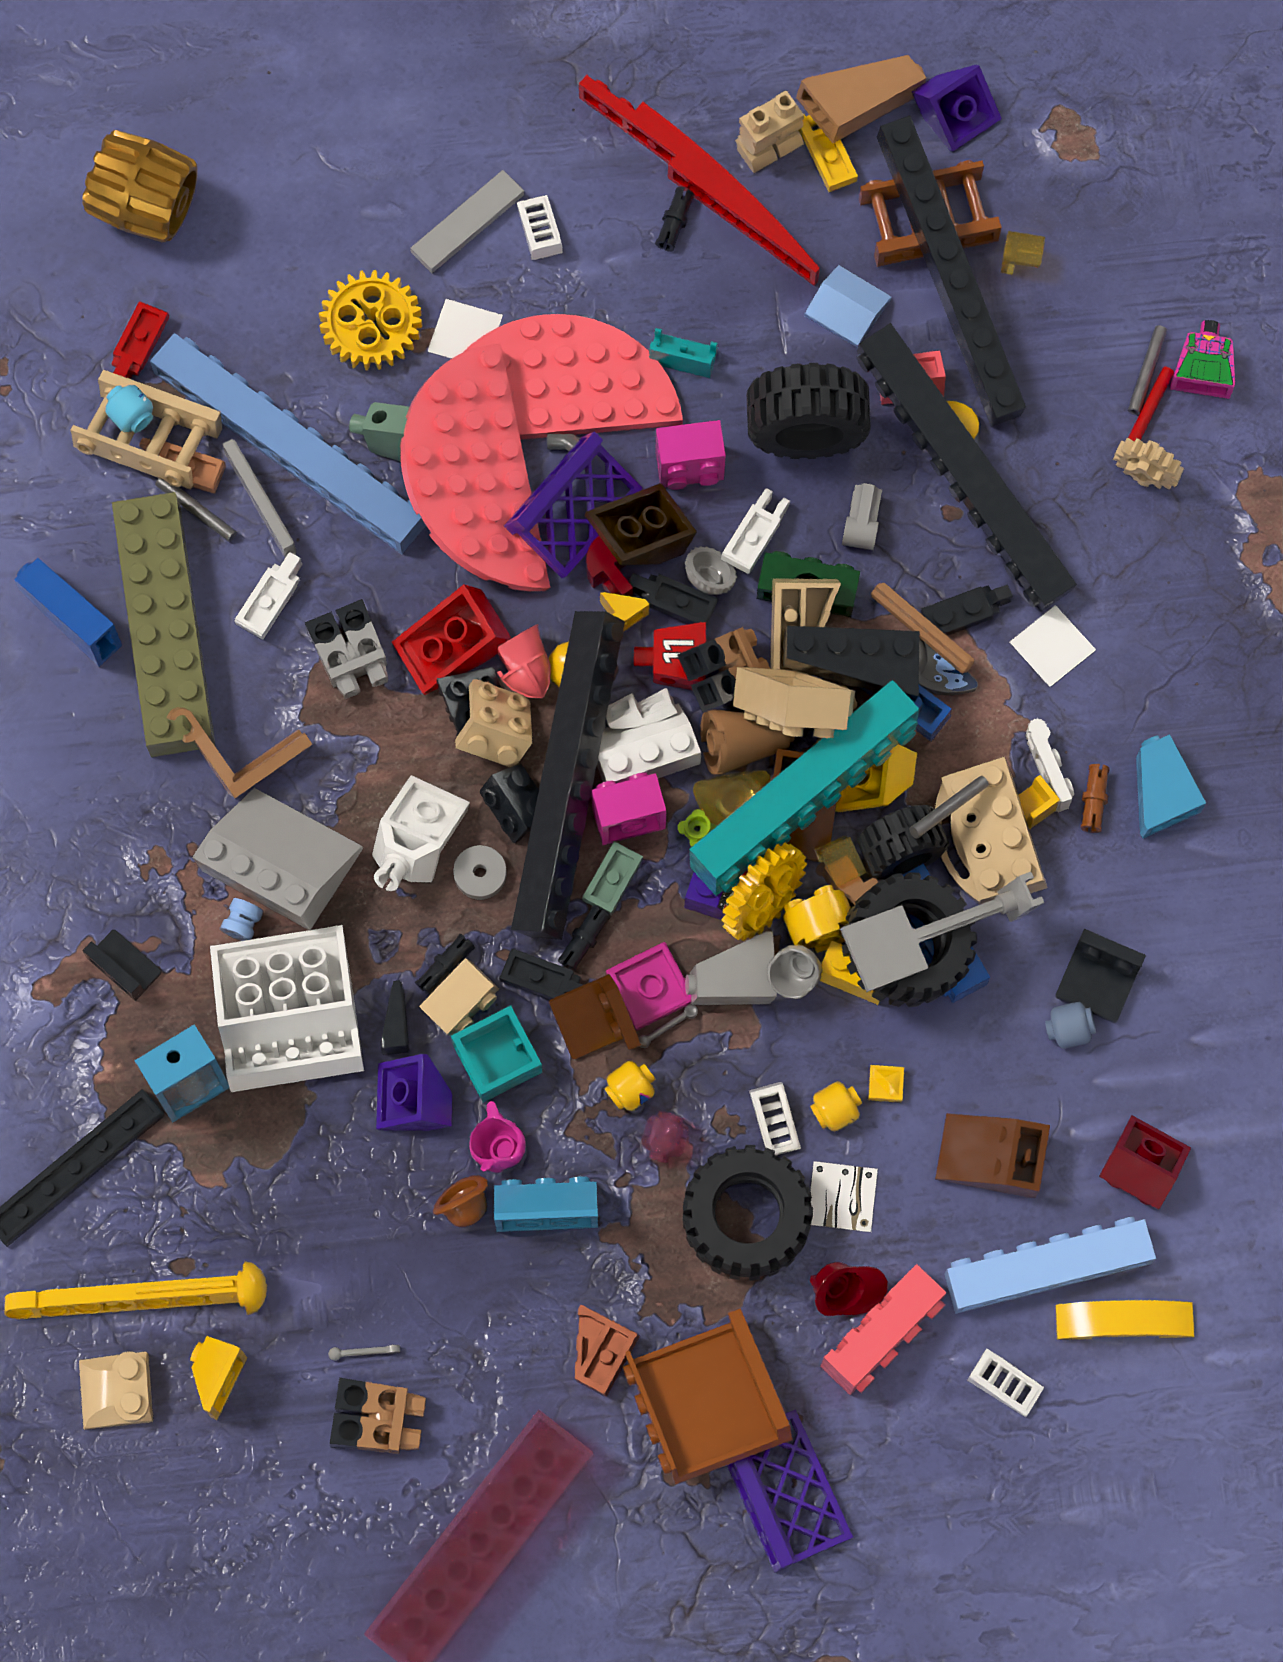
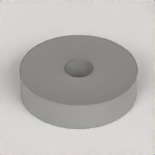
(480, 857)

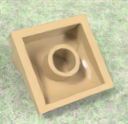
(116, 1390)

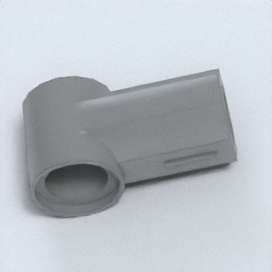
(861, 524)

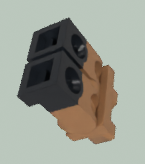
(726, 655)
(385, 1421)

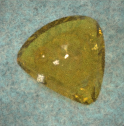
(726, 793)

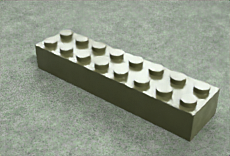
(162, 620)

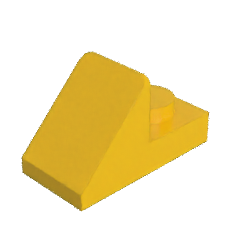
(625, 607)

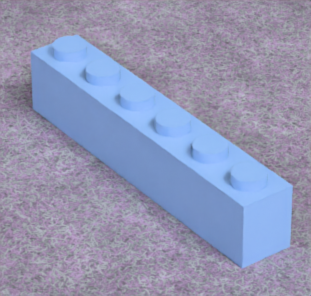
(1050, 1265)

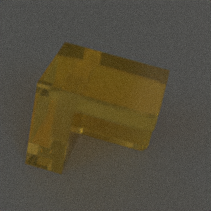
(1022, 250)
(841, 860)

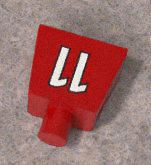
(663, 654)

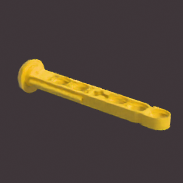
(246, 1287)

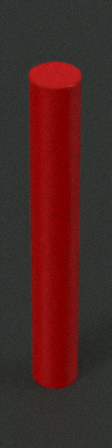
(1151, 403)

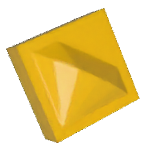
(886, 1083)

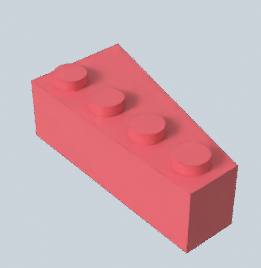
(884, 1330)

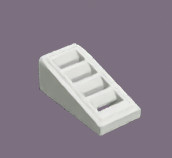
(546, 247)
(766, 1091)
(1002, 1365)

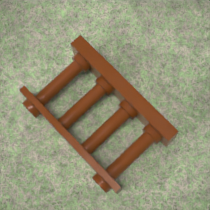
(899, 249)

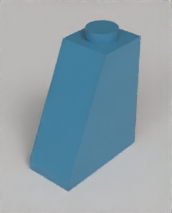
(1164, 786)

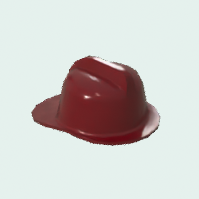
(848, 1289)

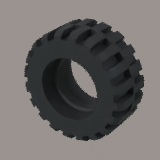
(808, 411)
(929, 904)
(758, 1168)

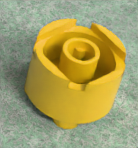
(817, 918)

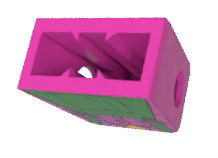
(1206, 363)

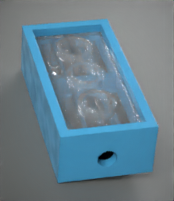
(183, 1073)

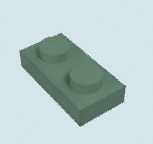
(612, 878)

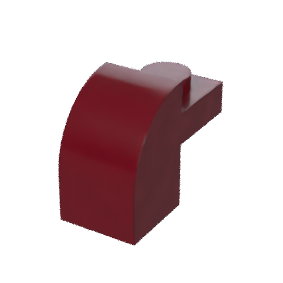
(605, 568)

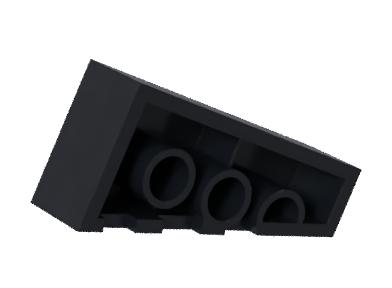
(856, 656)

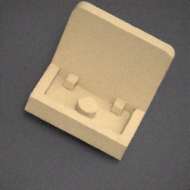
(497, 724)

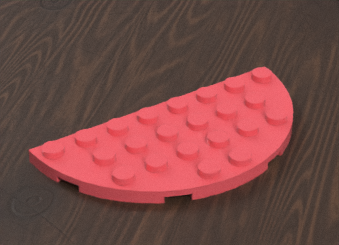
(581, 377)
(470, 469)

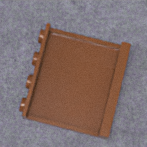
(708, 1400)

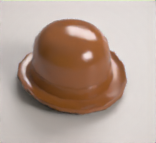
(463, 1201)

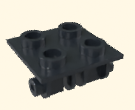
(456, 693)

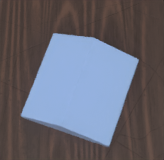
(847, 305)

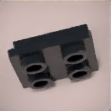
(1100, 975)

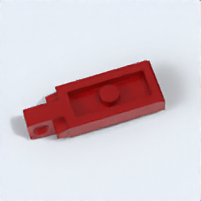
(138, 340)

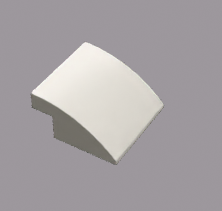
(286, 1008)

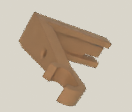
(253, 772)

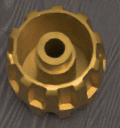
(140, 186)

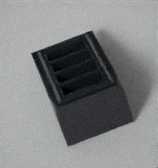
(395, 1029)

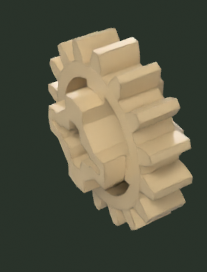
(1148, 463)

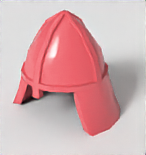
(526, 663)

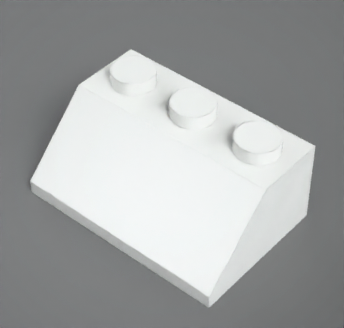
(651, 748)

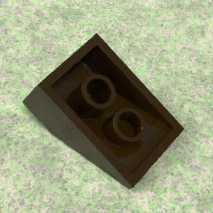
(643, 527)

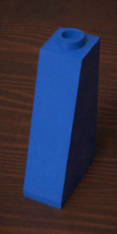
(69, 611)

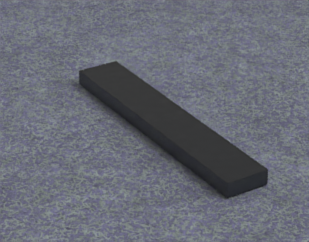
(77, 1165)

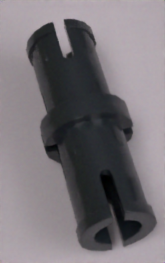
(674, 219)
(584, 938)
(445, 964)

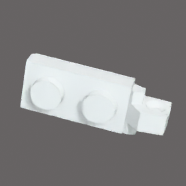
(270, 597)

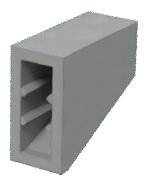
(734, 975)

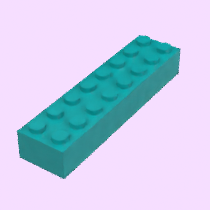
(805, 788)

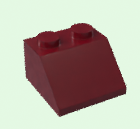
(1145, 1162)

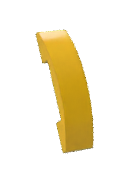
(1124, 1319)

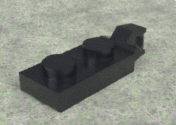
(674, 598)
(967, 608)
(538, 975)

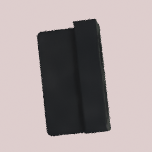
(123, 964)

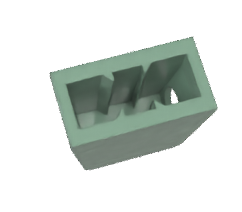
(382, 428)

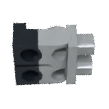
(349, 659)

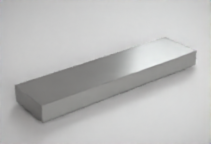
(467, 221)
(259, 498)

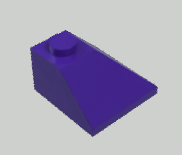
(957, 105)
(412, 1095)

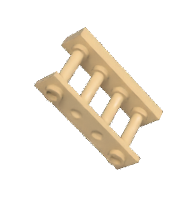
(172, 411)

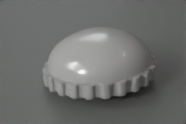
(708, 571)

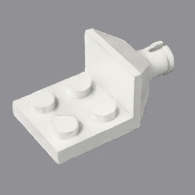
(415, 833)

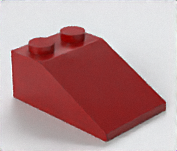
(451, 638)

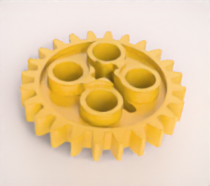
(347, 336)
(764, 891)

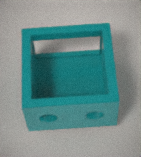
(496, 1054)

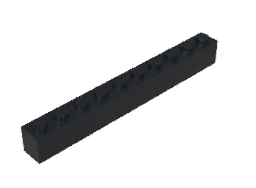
(950, 271)
(965, 468)
(568, 775)

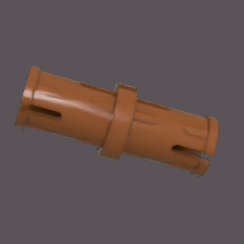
(1095, 798)

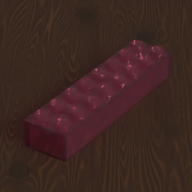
(480, 1542)

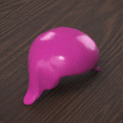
(496, 1142)

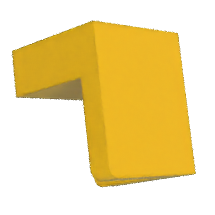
(1038, 801)

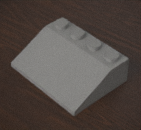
(277, 857)

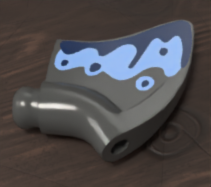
(940, 676)

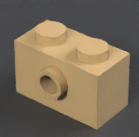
(460, 998)

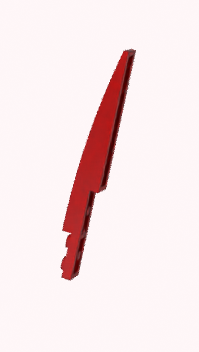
(696, 170)

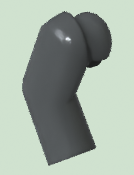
(561, 441)

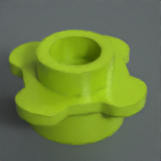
(699, 819)

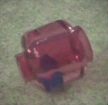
(664, 1136)

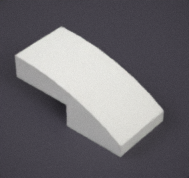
(631, 714)

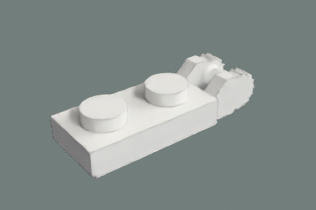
(754, 533)
(1048, 762)

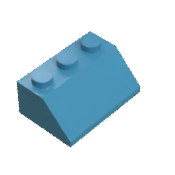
(545, 1205)

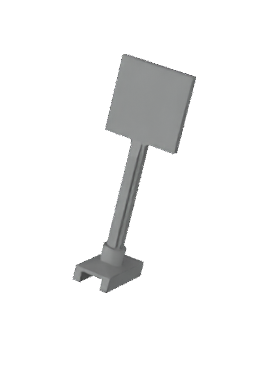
(889, 948)

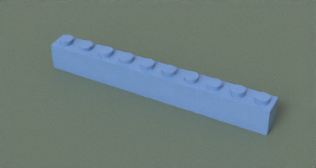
(288, 443)

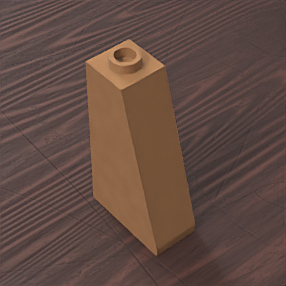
(859, 95)

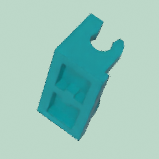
(683, 354)

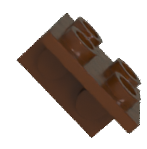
(593, 1017)

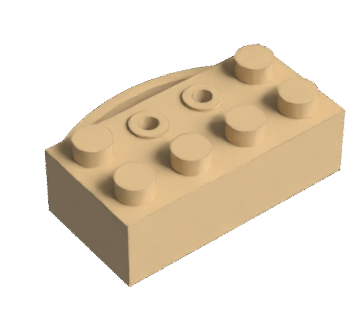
(792, 701)
(998, 827)

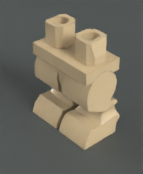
(768, 130)

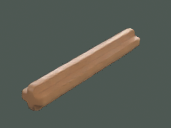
(928, 632)

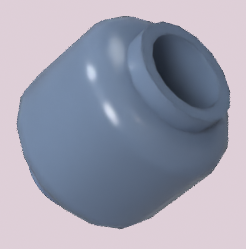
(1071, 1025)

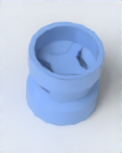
(241, 920)

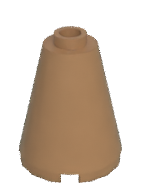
(737, 740)

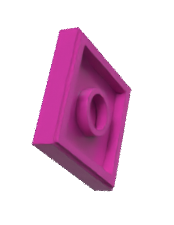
(650, 985)

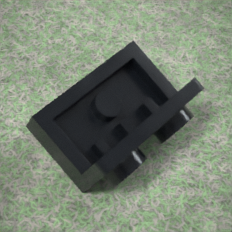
(512, 800)

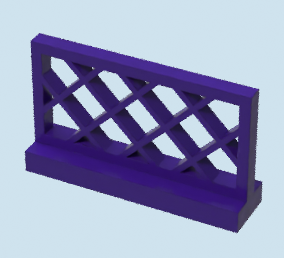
(551, 490)
(762, 1510)

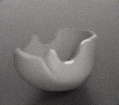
(794, 971)

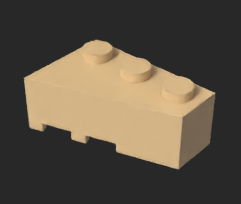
(798, 604)

